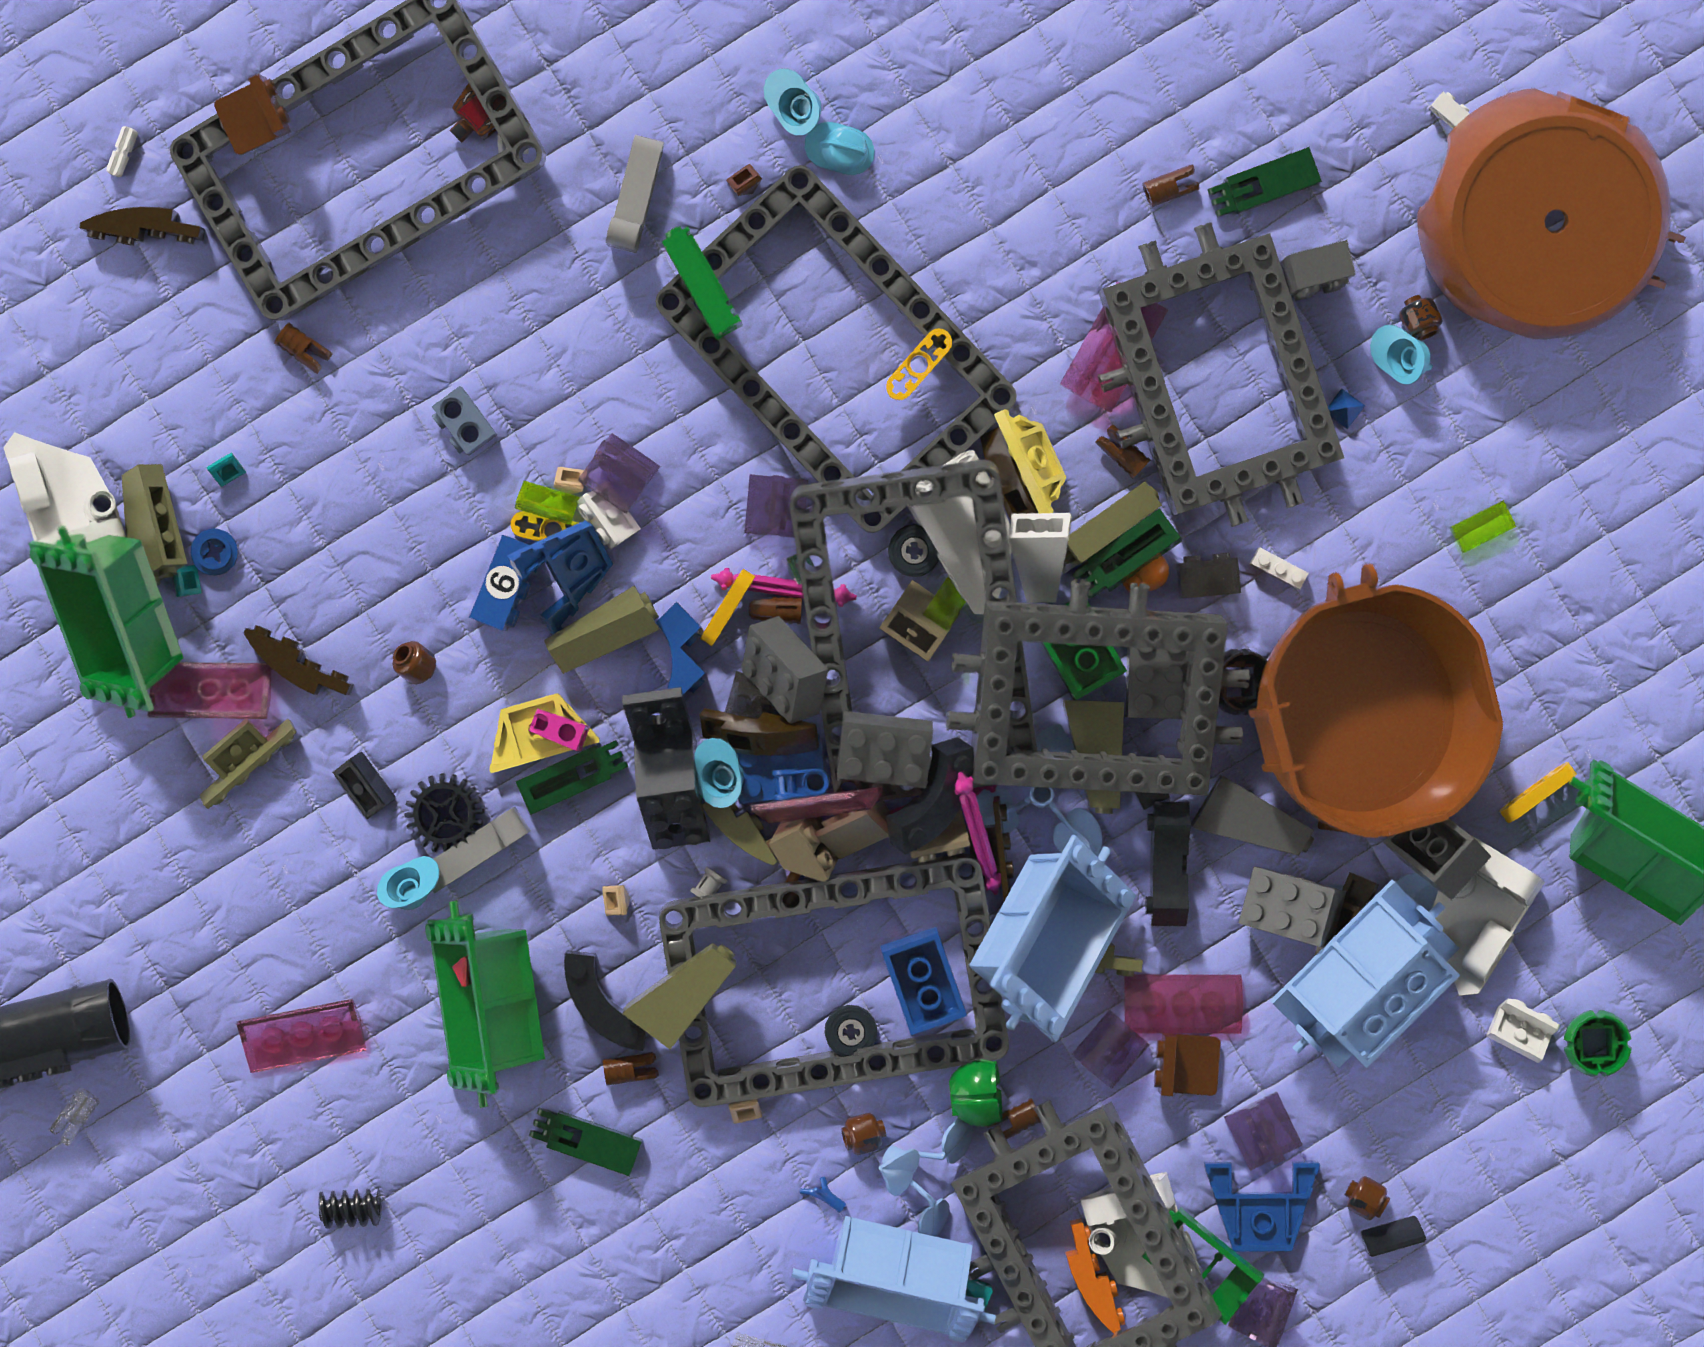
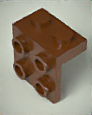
(252, 115)
(1187, 1064)

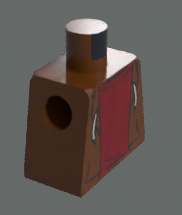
(474, 115)

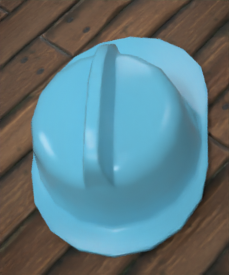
(792, 101)
(839, 148)
(1400, 354)
(718, 773)
(408, 884)

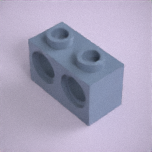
(469, 416)

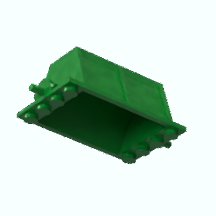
(108, 616)
(1639, 843)
(496, 1016)

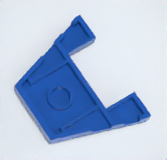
(574, 560)
(1262, 1219)

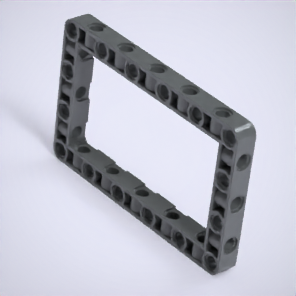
(406, 226)
(895, 284)
(819, 593)
(900, 1056)

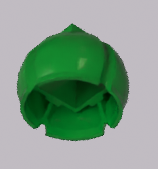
(1616, 1043)
(975, 1093)

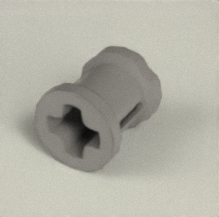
(709, 883)

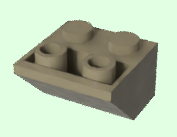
(909, 624)
(854, 830)
(951, 840)
(801, 850)

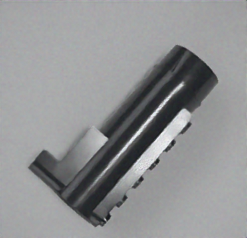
(61, 1030)

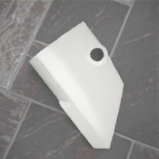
(59, 491)
(954, 535)
(1485, 917)
(1124, 1253)

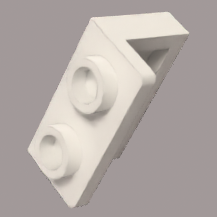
(610, 522)
(1522, 1029)

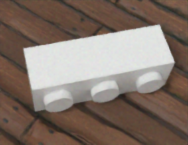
(1448, 109)
(1279, 568)

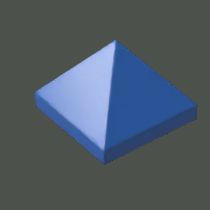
(1345, 408)

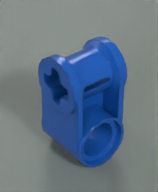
(797, 783)

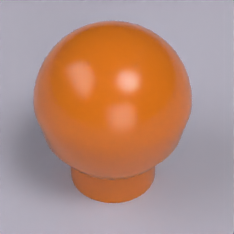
(1153, 574)

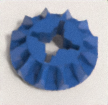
(218, 538)

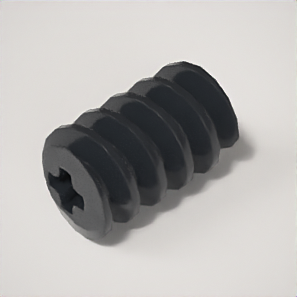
(350, 1209)

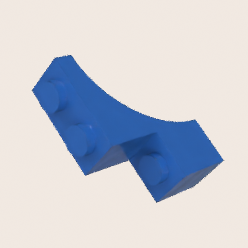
(679, 630)

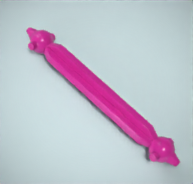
(778, 586)
(978, 833)

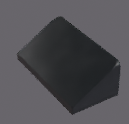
(364, 785)
(1392, 1236)

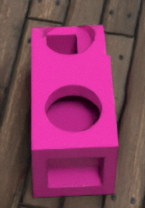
(559, 729)

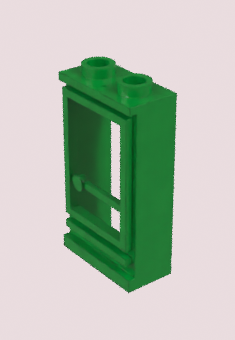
(701, 282)
(1238, 1283)

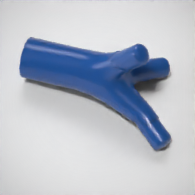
(825, 1195)

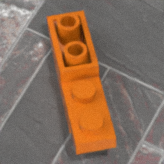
(1097, 1288)

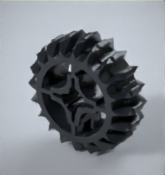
(423, 799)

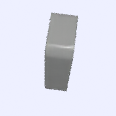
(635, 194)
(480, 846)

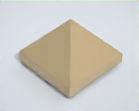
(567, 480)
(615, 900)
(745, 1110)

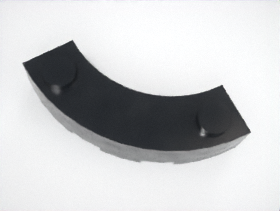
(938, 804)
(1168, 863)
(595, 1004)

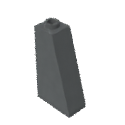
(1247, 818)

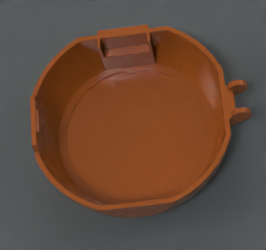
(1379, 709)

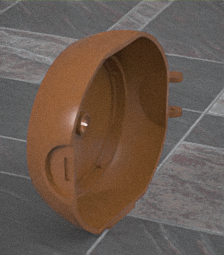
(1490, 205)

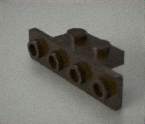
(999, 844)

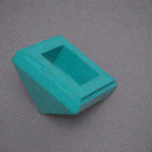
(226, 469)
(187, 581)

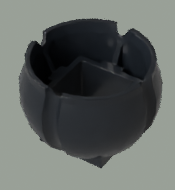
(1255, 664)

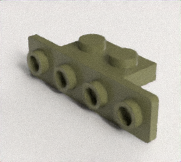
(240, 754)

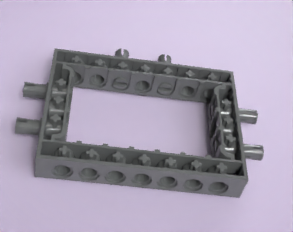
(1151, 397)
(1077, 624)
(1006, 1254)

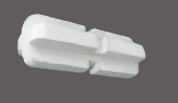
(119, 157)

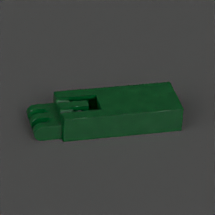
(1276, 179)
(1136, 547)
(562, 779)
(597, 1143)

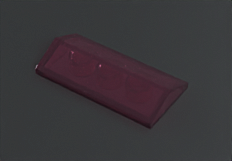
(1099, 356)
(213, 691)
(818, 805)
(1183, 1003)
(302, 1035)

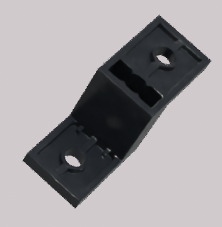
(666, 768)

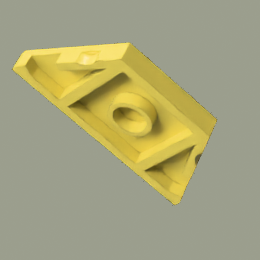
(1034, 458)
(518, 745)

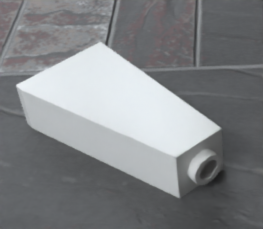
(1039, 552)

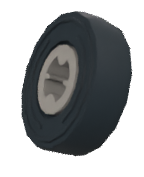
(902, 561)
(860, 1019)

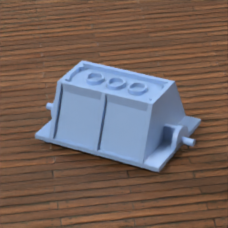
(1052, 935)
(1370, 979)
(897, 1279)

